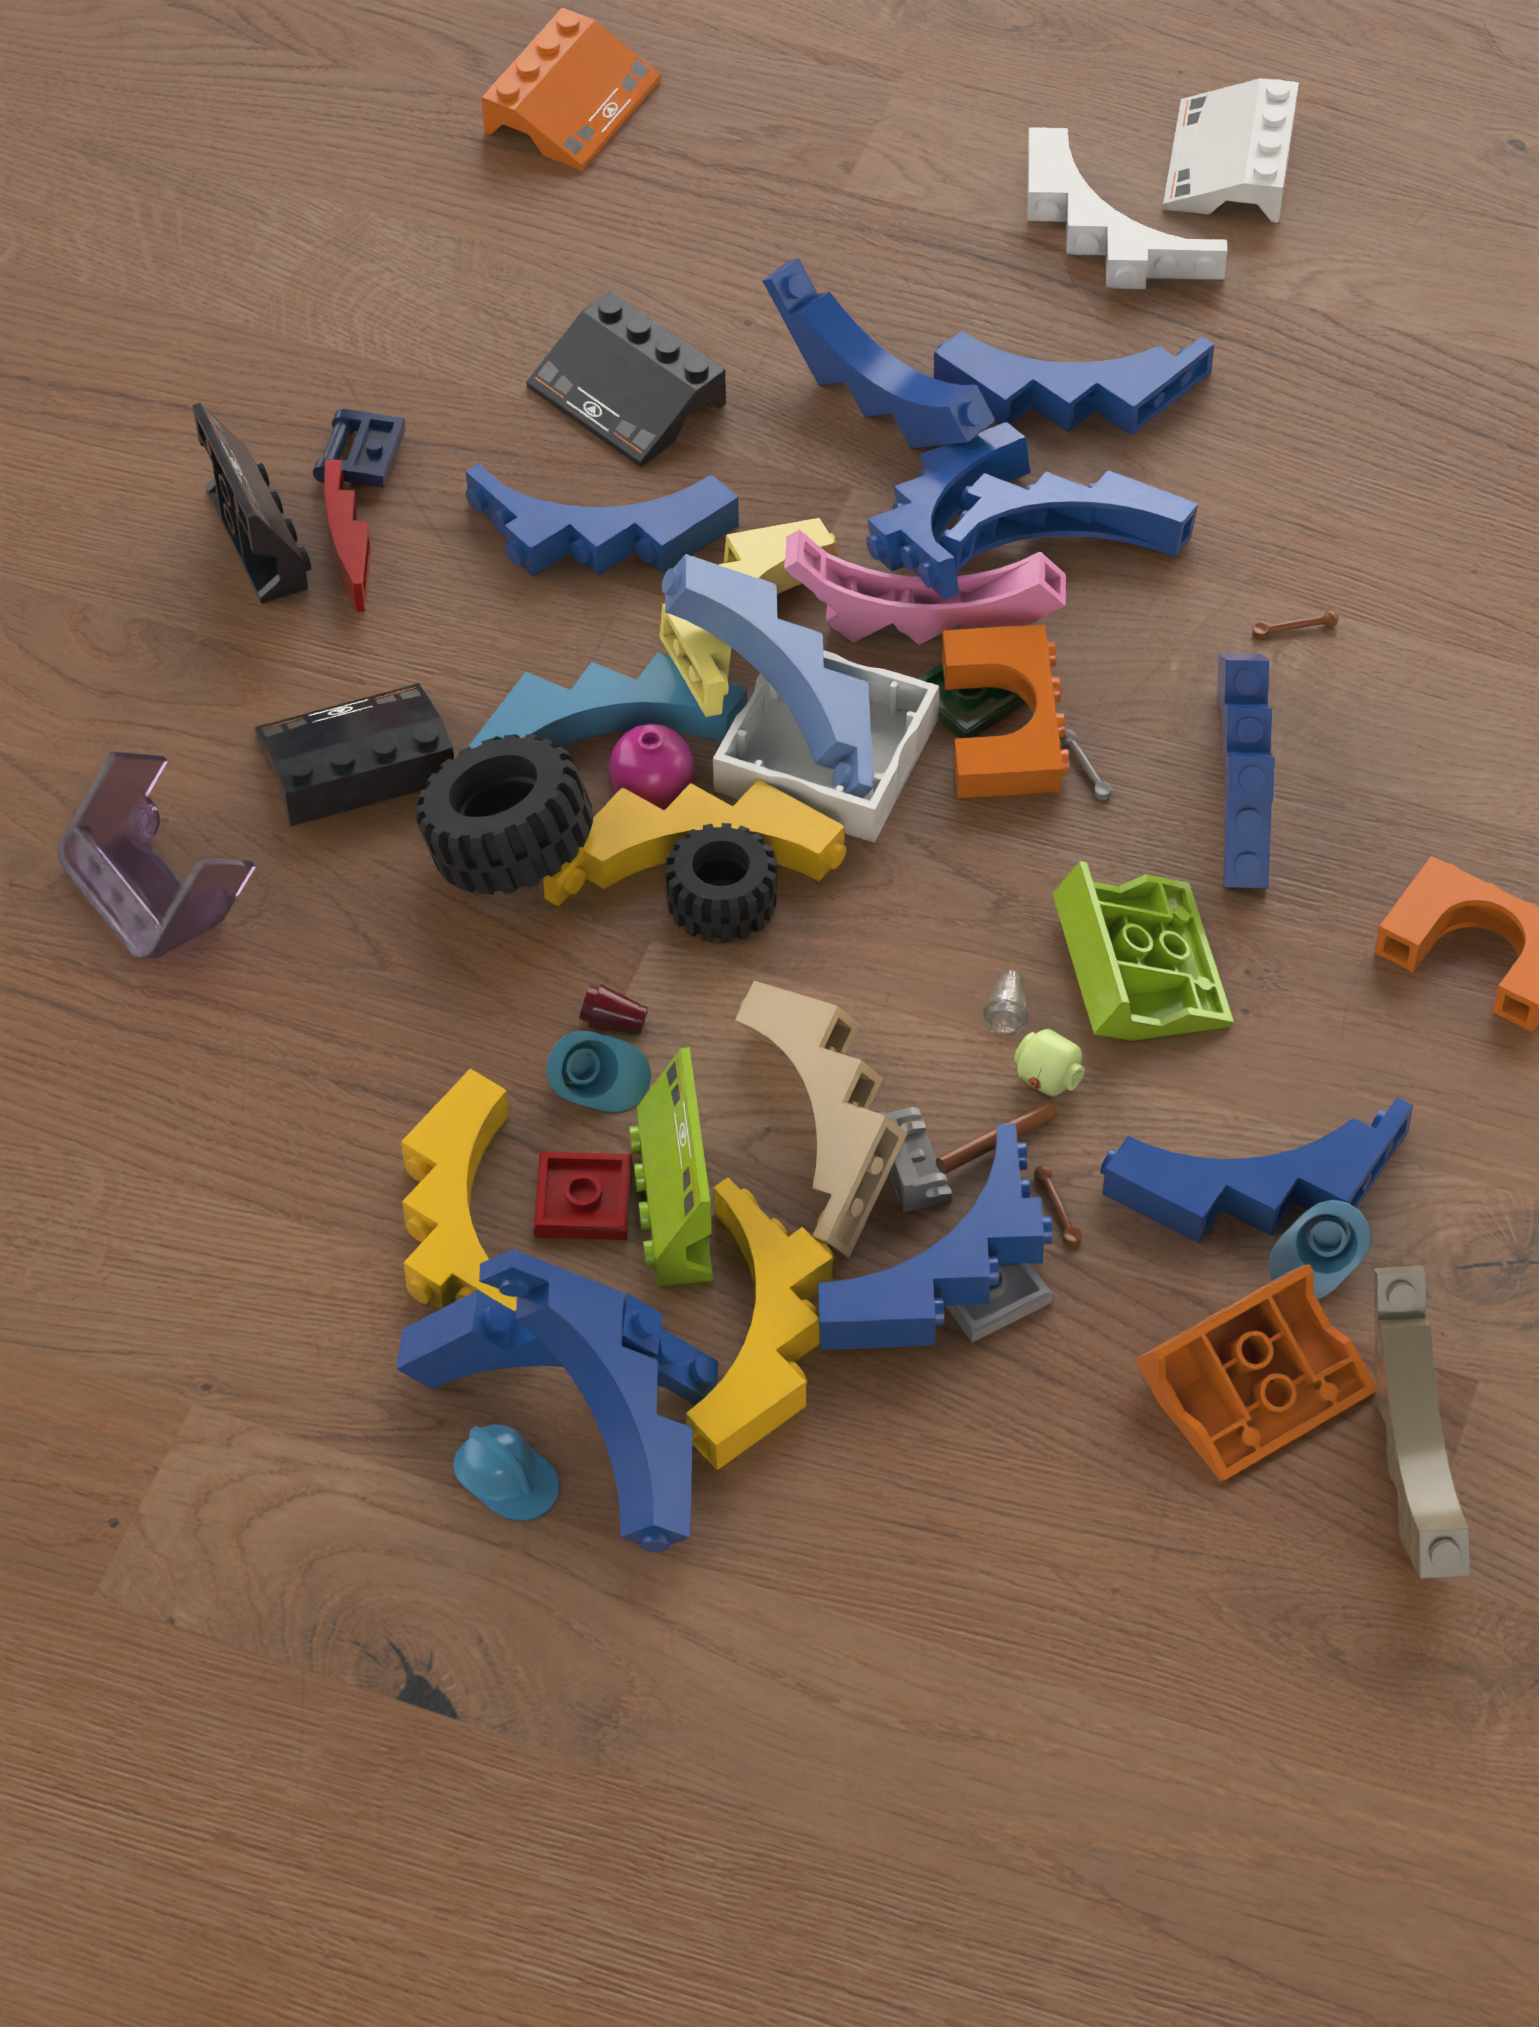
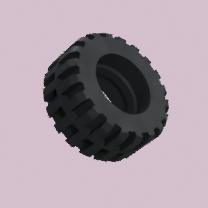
(504, 814)

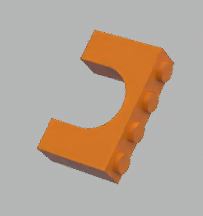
(1022, 663)
(1451, 899)

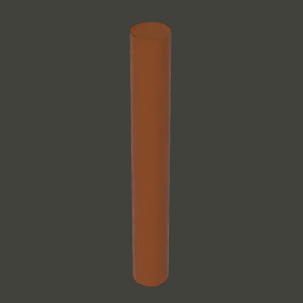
(987, 1141)

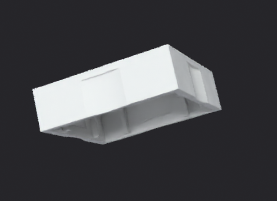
(772, 748)

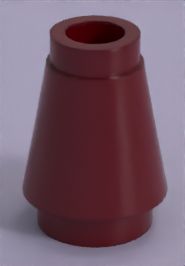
(612, 1010)

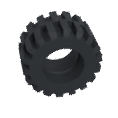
(721, 909)

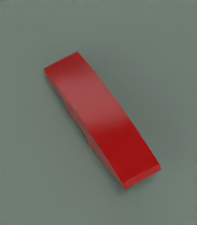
(348, 536)

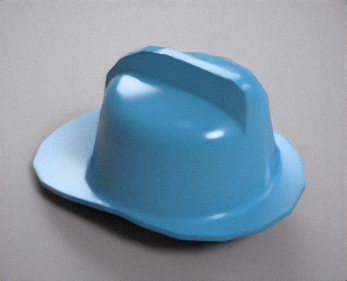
(598, 1071)
(1329, 1238)
(506, 1473)

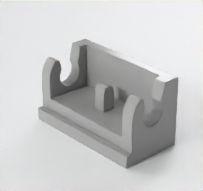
(915, 1170)

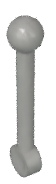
(1102, 789)

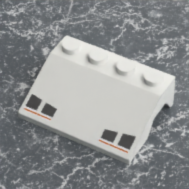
(1232, 148)

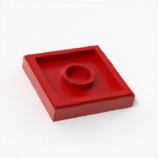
(583, 1195)

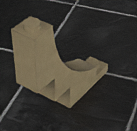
(1407, 1399)

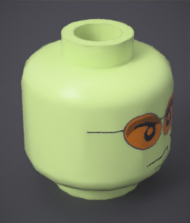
(1049, 1062)

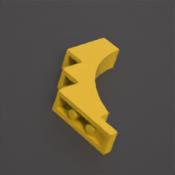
(638, 835)

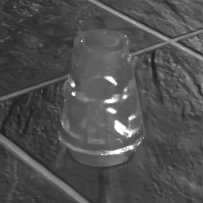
(1007, 1005)

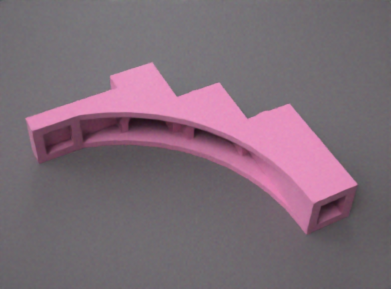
(868, 599)

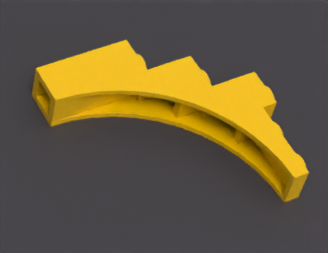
(444, 1158)
(764, 1381)

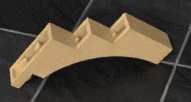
(852, 1141)

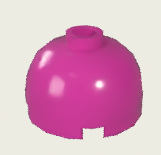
(652, 764)

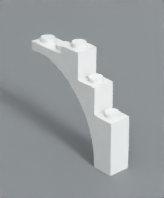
(1095, 228)

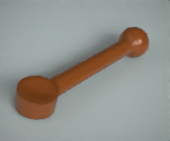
(1261, 630)
(1071, 1235)

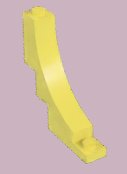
(702, 656)

